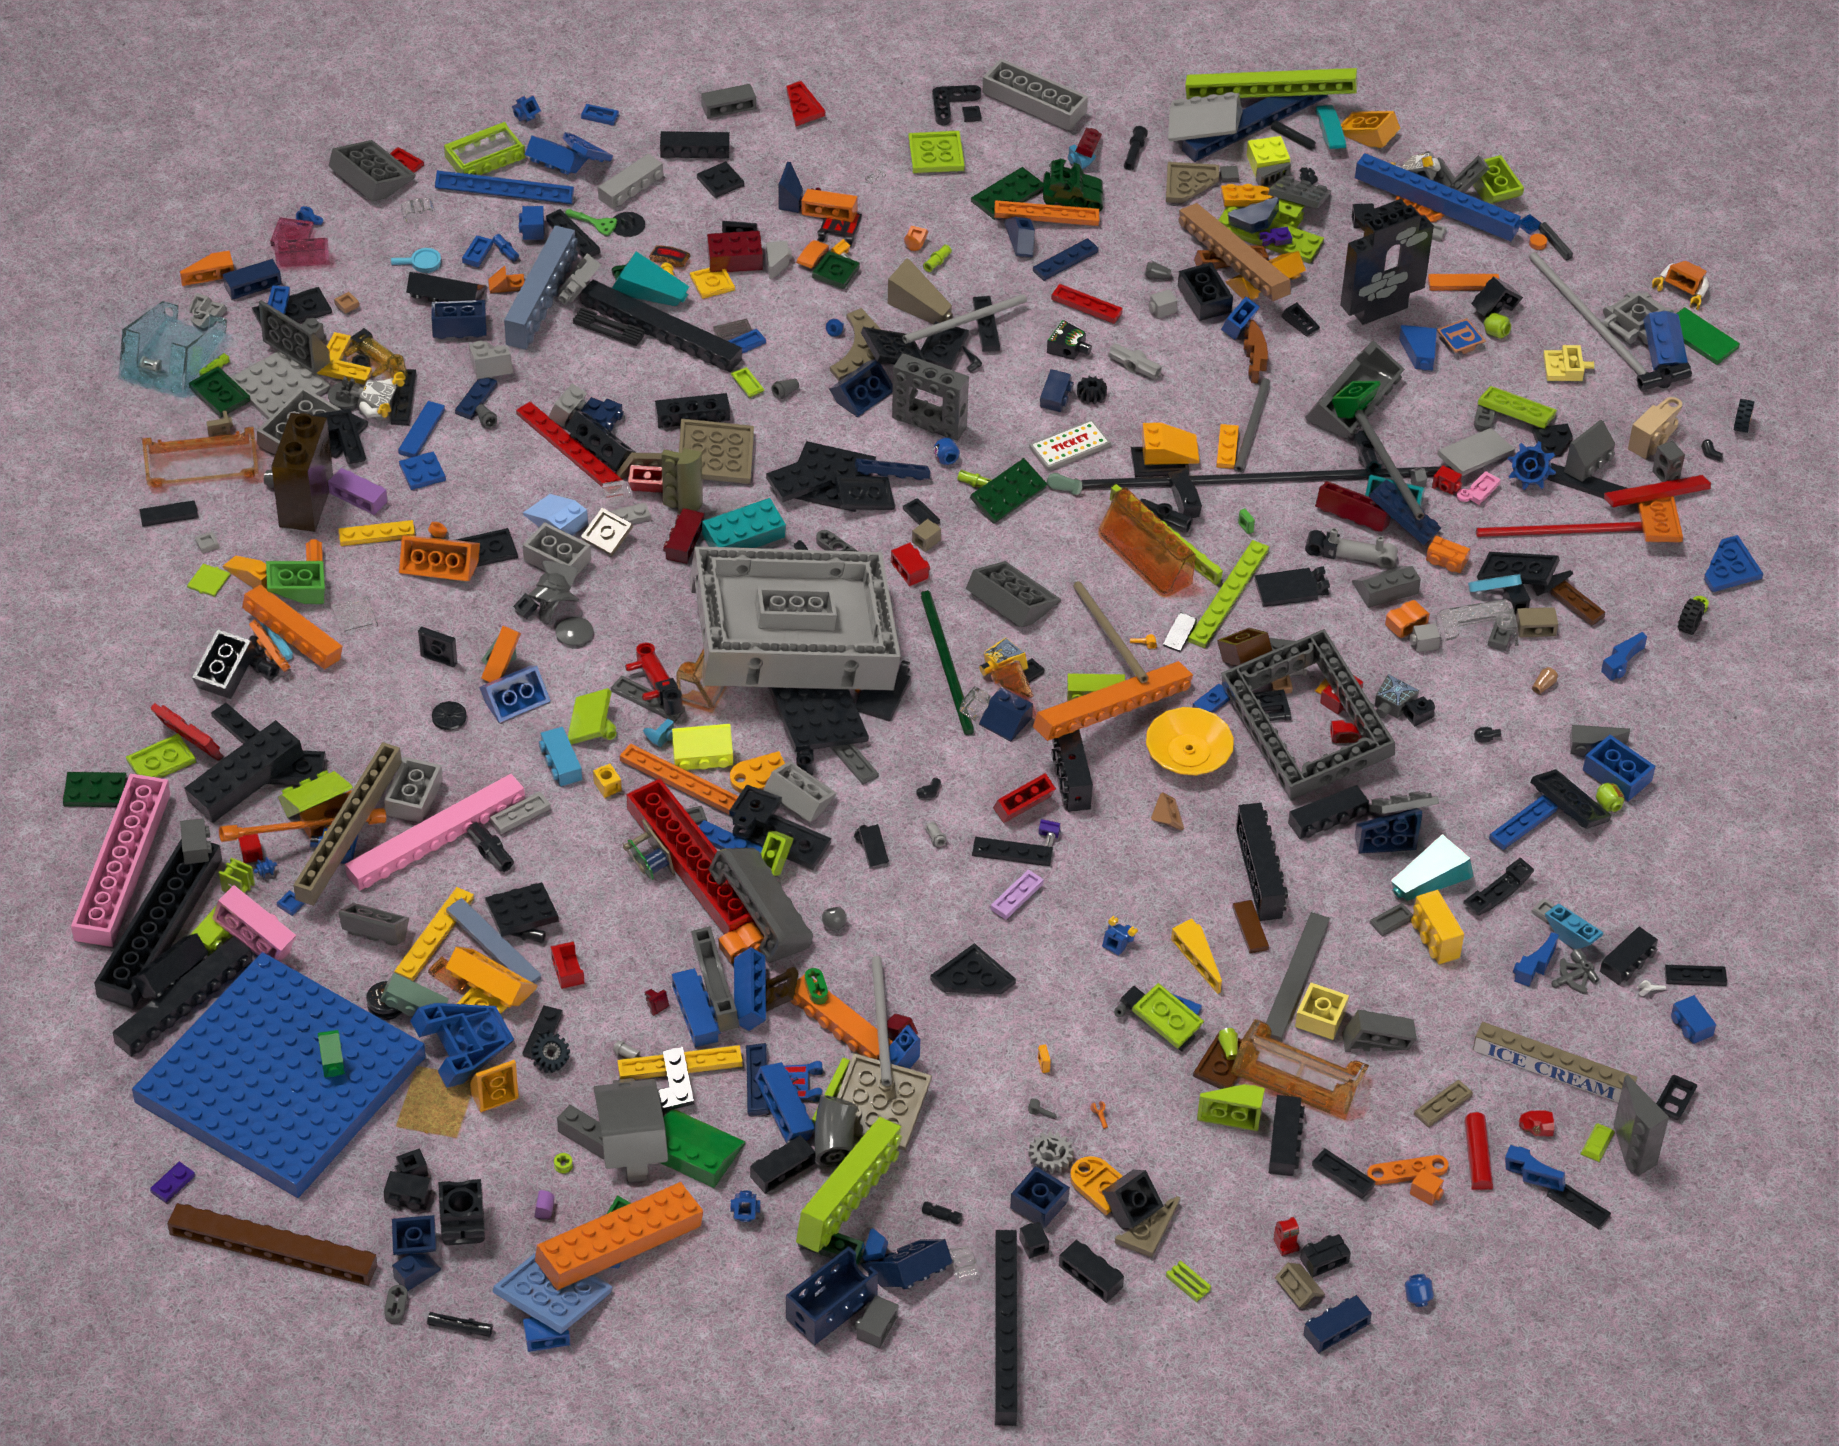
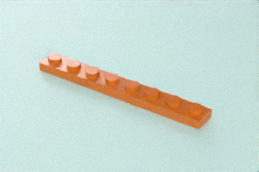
(678, 778)

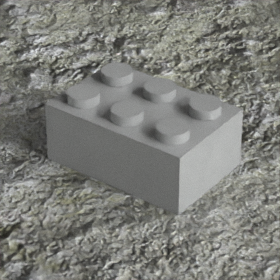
(556, 546)
(413, 790)

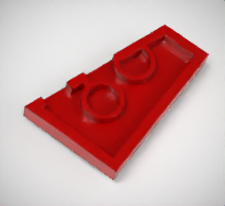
(803, 104)

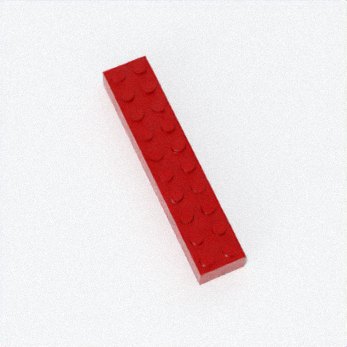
(689, 852)

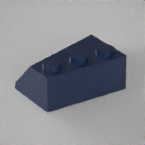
(911, 1263)

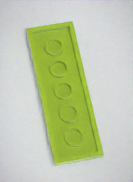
(1304, 242)

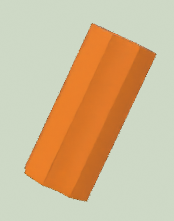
(314, 550)

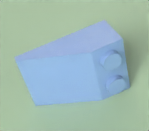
(558, 512)

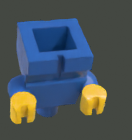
(1118, 936)

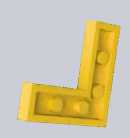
(339, 369)

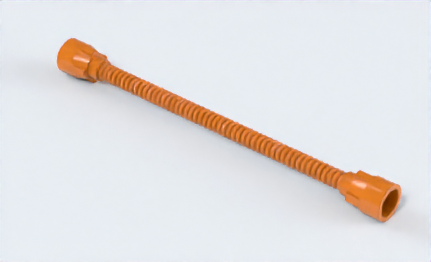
(232, 832)

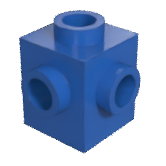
(526, 108)
(742, 1213)

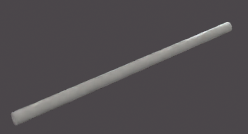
(1585, 311)

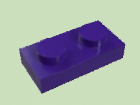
(172, 1182)

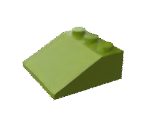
(312, 792)

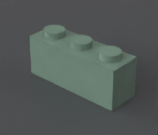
(408, 995)

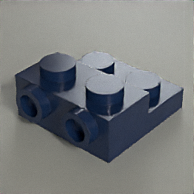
(605, 412)

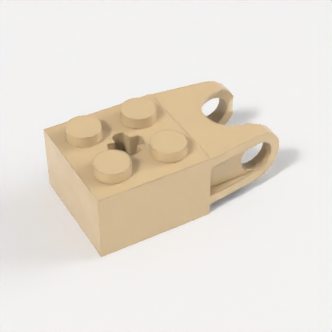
(1654, 427)

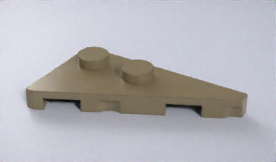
(639, 459)
(1148, 1234)

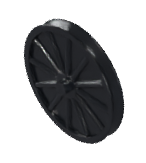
(449, 715)

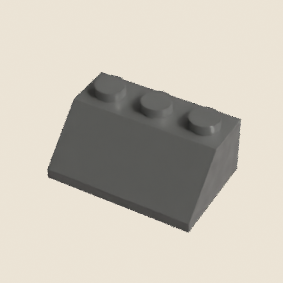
(1590, 451)
(1388, 585)
(374, 923)

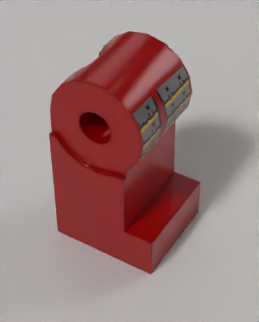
(1286, 1236)

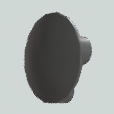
(574, 631)

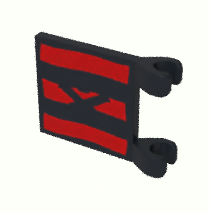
(839, 227)

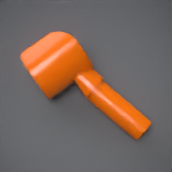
(1100, 1113)

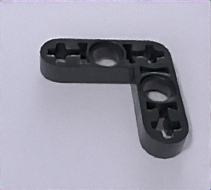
(947, 96)

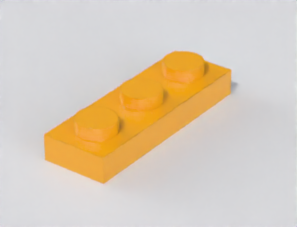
(1227, 446)

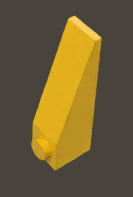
(1193, 944)

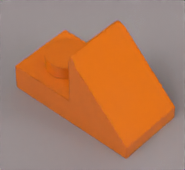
(505, 283)

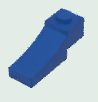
(1616, 664)
(1535, 962)
(1534, 1172)

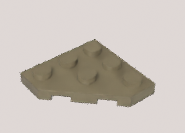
(1188, 180)

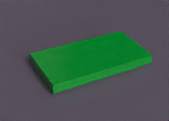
(1705, 337)

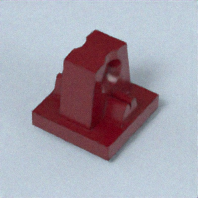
(656, 1001)

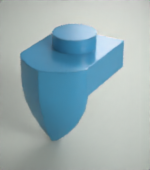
(1078, 158)
(662, 734)

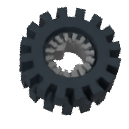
(559, 1057)

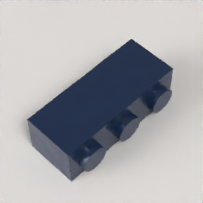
(252, 279)
(1337, 1323)

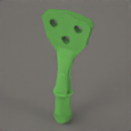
(608, 223)

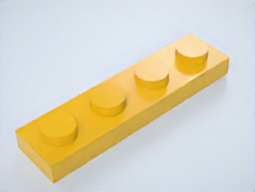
(375, 532)

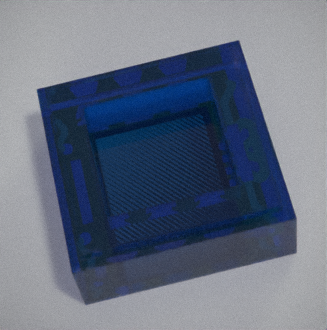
(1529, 224)

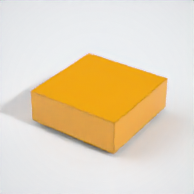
(1044, 1058)

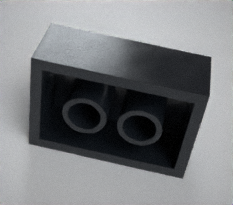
(1205, 291)
(224, 664)

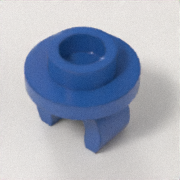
(834, 327)

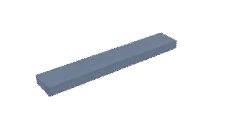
(491, 940)

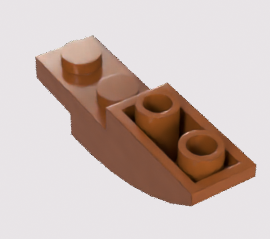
(1256, 350)

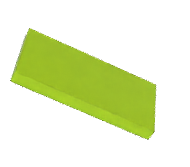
(1517, 407)

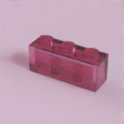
(302, 252)

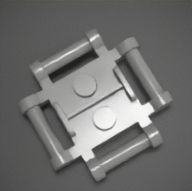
(1630, 314)

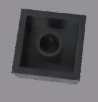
(1132, 1198)

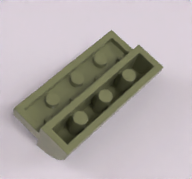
(682, 479)

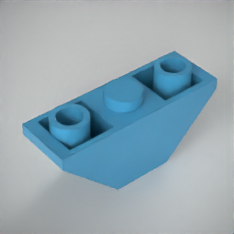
(1572, 928)

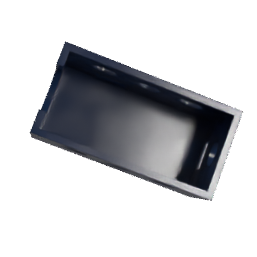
(842, 1296)

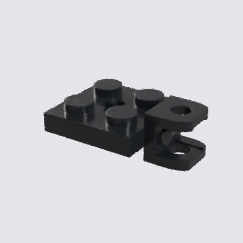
(747, 817)

